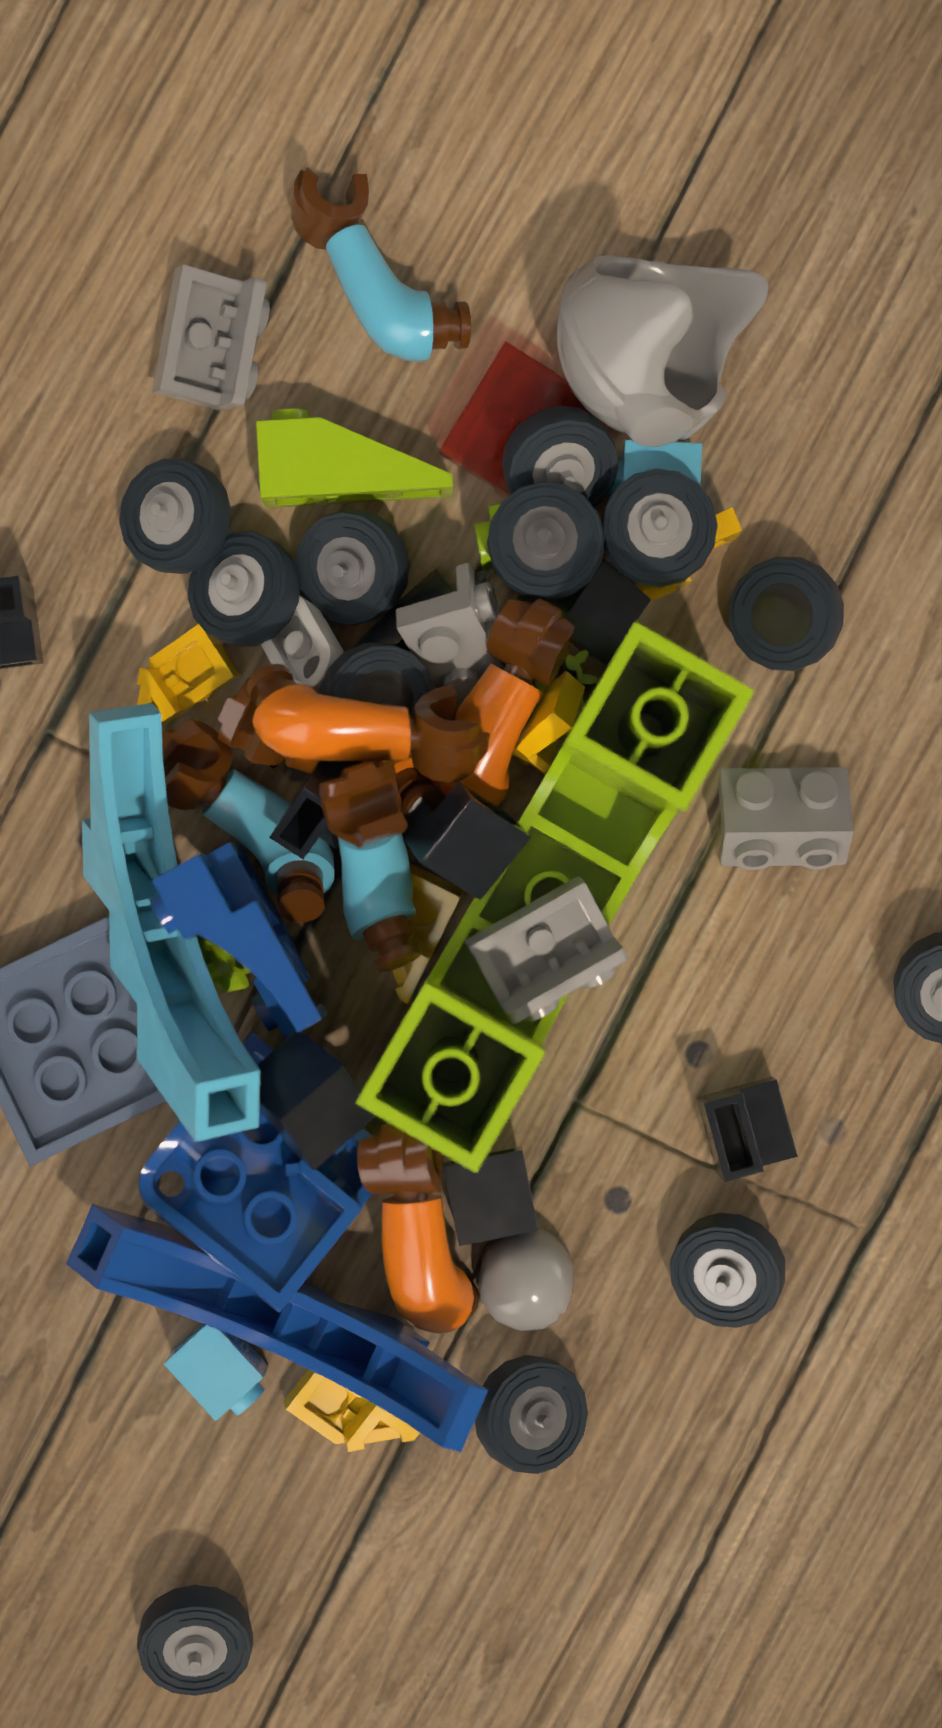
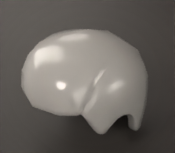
(526, 1280)

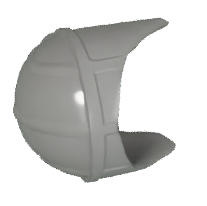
(652, 341)

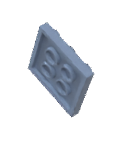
(69, 1046)

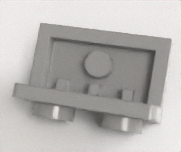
(211, 339)
(453, 632)
(785, 817)
(547, 952)

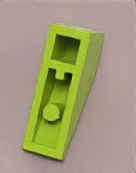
(325, 464)

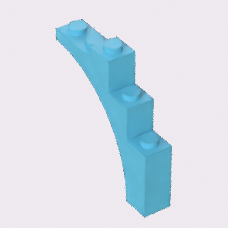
(181, 1024)

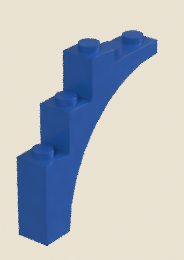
(339, 1341)

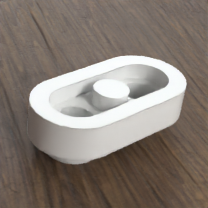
(305, 646)

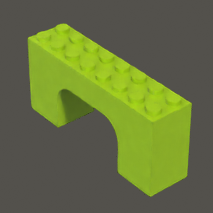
(594, 816)

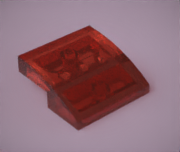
(504, 398)

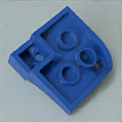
(229, 906)
(256, 1200)

